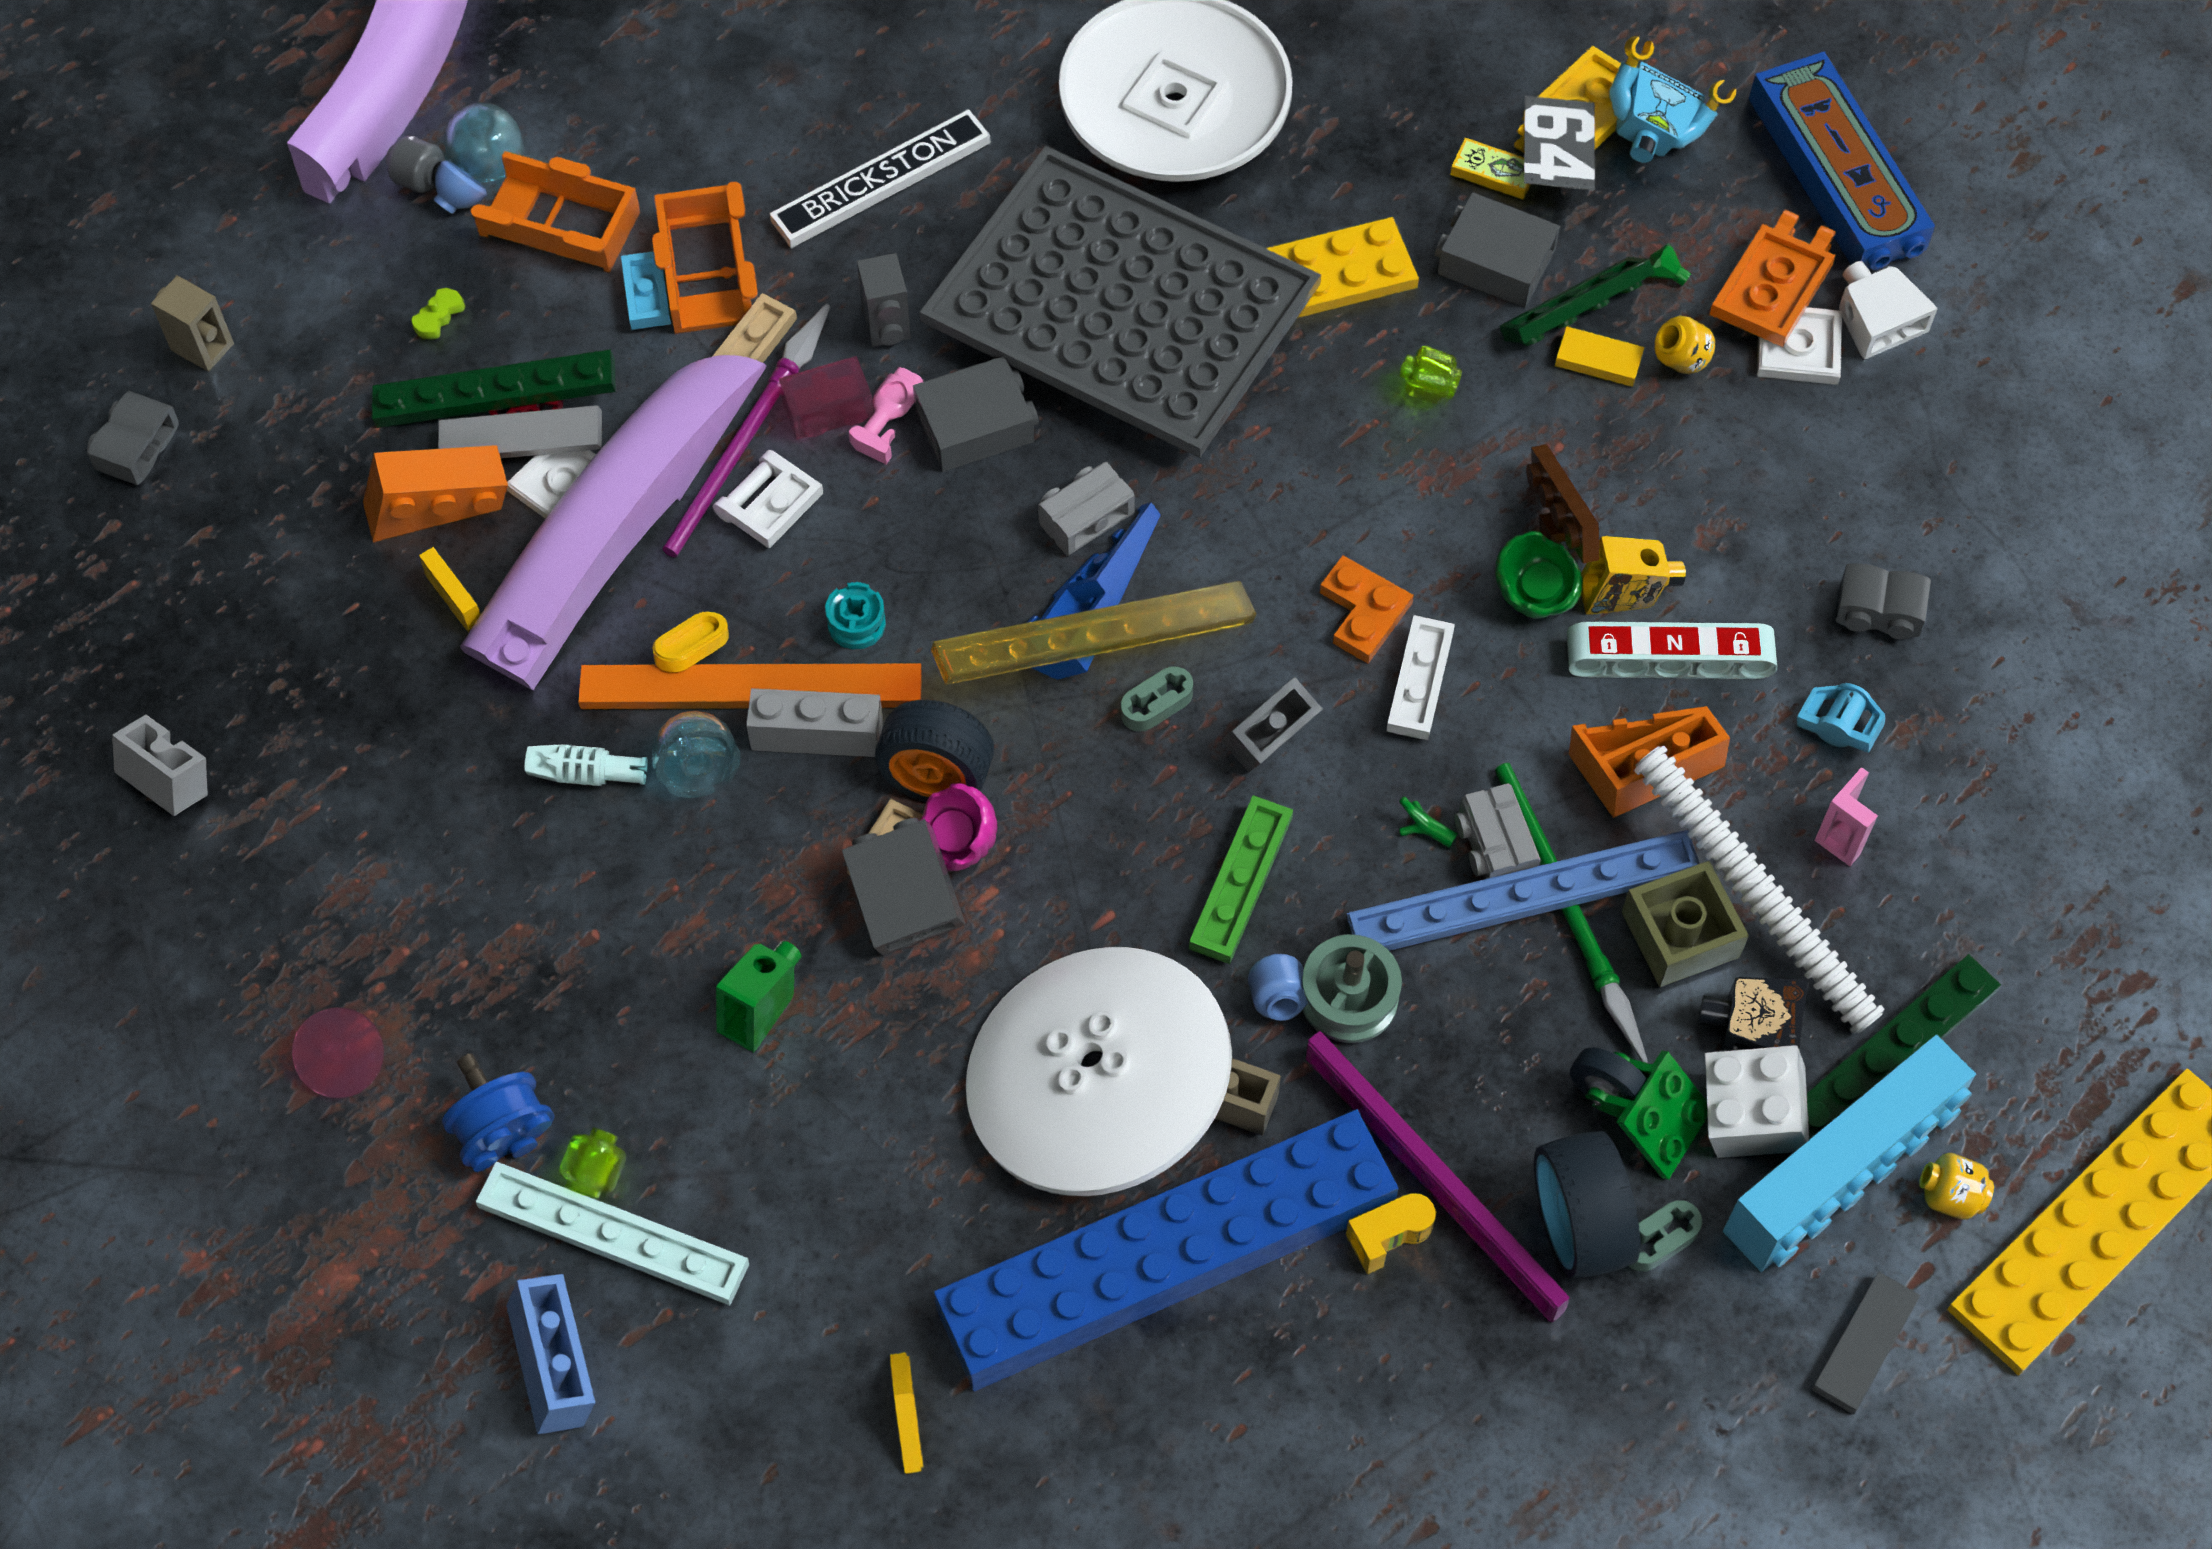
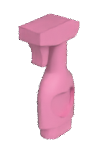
(889, 402)

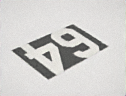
(1559, 143)

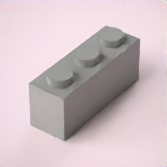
(814, 722)

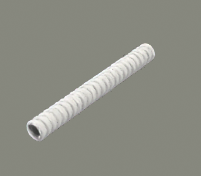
(1758, 889)

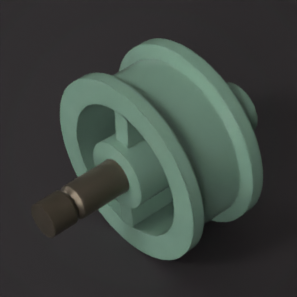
(1351, 988)

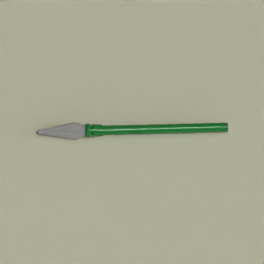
(1601, 971)

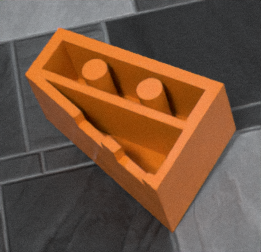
(431, 488)
(1610, 753)

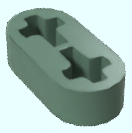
(1160, 704)
(1667, 1244)

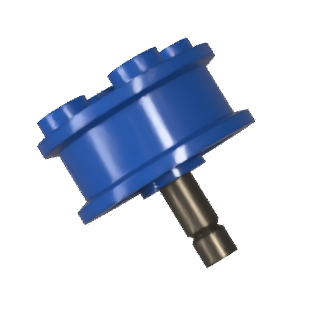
(496, 1116)

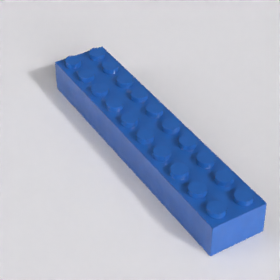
(1163, 1250)

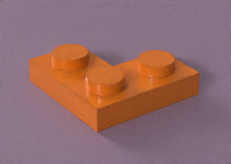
(1373, 603)

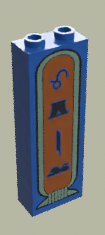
(1841, 162)

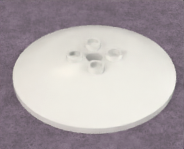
(1147, 49)
(1130, 1112)

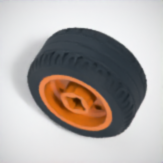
(931, 747)

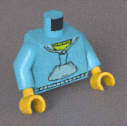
(1656, 108)

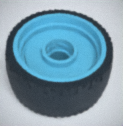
(1587, 1204)

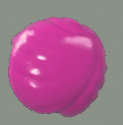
(962, 824)

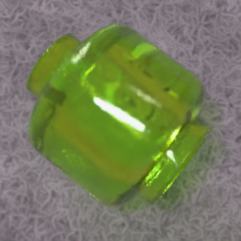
(1430, 375)
(592, 1163)

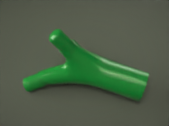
(1426, 824)

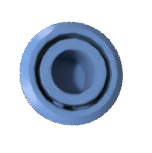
(456, 188)

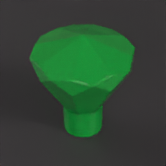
(1668, 266)

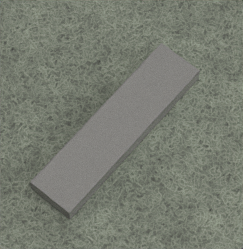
(527, 431)

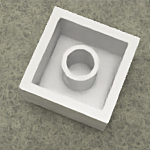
(1756, 1101)

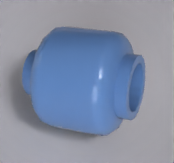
(1277, 987)

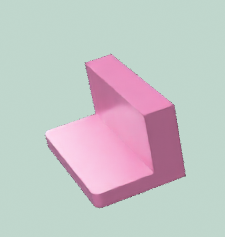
(1847, 822)

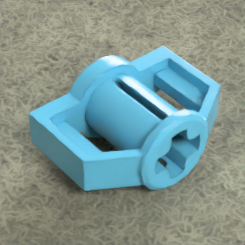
(1842, 717)

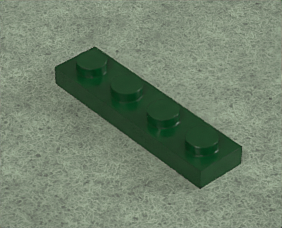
(1587, 295)

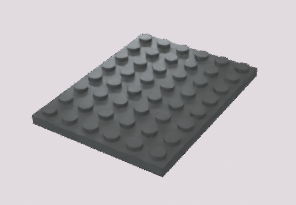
(1121, 300)

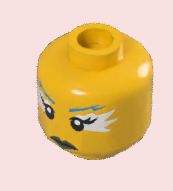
(1684, 345)
(1957, 1186)

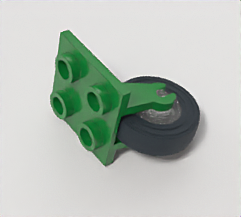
(1653, 1102)

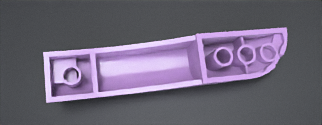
(374, 93)
(607, 514)

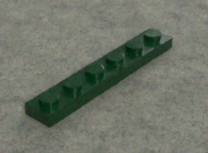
(493, 388)
(1932, 1013)

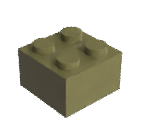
(1684, 923)

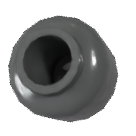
(414, 163)

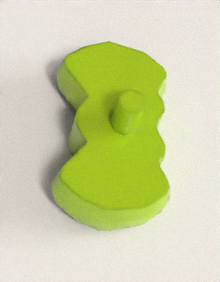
(437, 313)

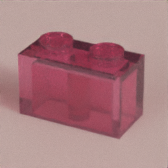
(826, 398)

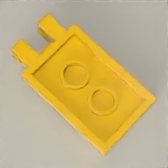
(1586, 81)

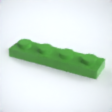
(1241, 879)

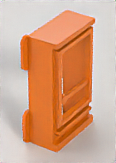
(567, 181)
(697, 209)

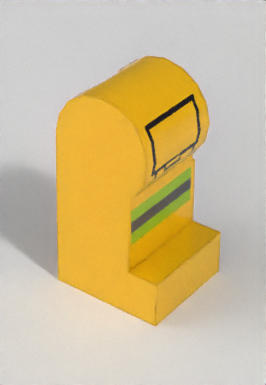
(1389, 1226)

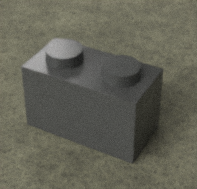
(884, 299)
(1271, 724)

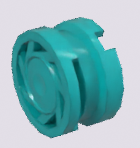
(855, 615)

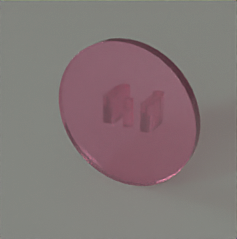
(338, 1052)

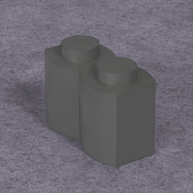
(132, 438)
(1883, 600)

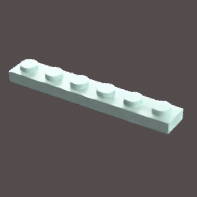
(613, 1233)

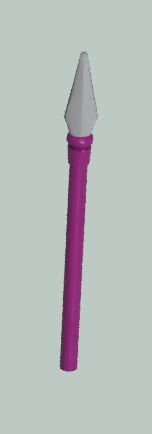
(796, 354)

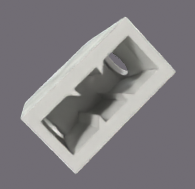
(1883, 309)

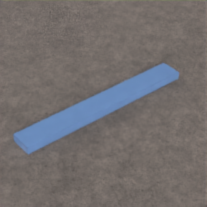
(1523, 892)

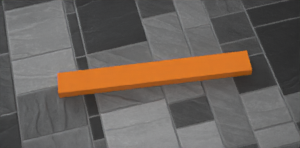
(731, 684)

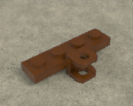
(1569, 515)

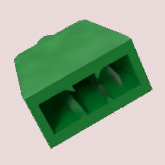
(756, 993)

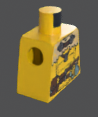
(1628, 575)

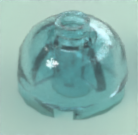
(478, 139)
(694, 754)

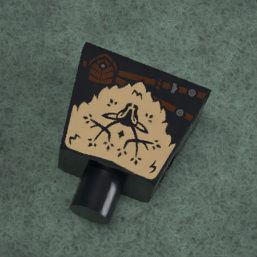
(1758, 1013)

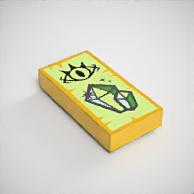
(1490, 168)

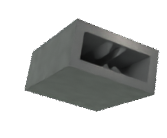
(1497, 249)
(975, 413)
(903, 886)

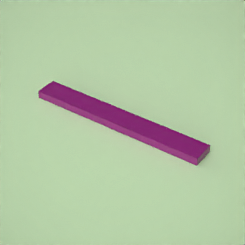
(1437, 1178)

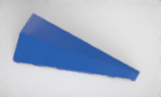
(1100, 583)

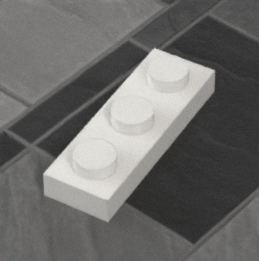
(1420, 677)

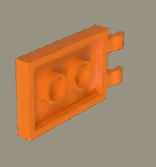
(1775, 280)

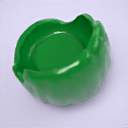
(1538, 576)

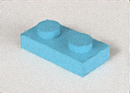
(645, 291)

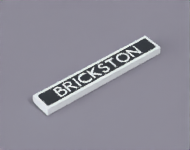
(879, 178)

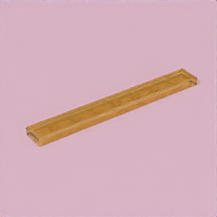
(1092, 632)

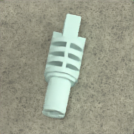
(583, 765)

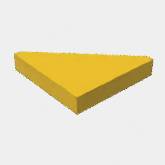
(906, 1412)

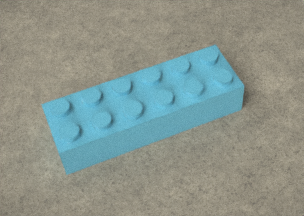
(1849, 1154)

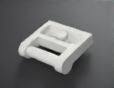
(776, 506)

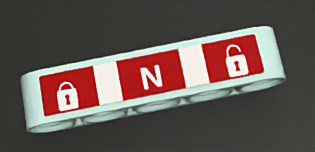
(1671, 650)

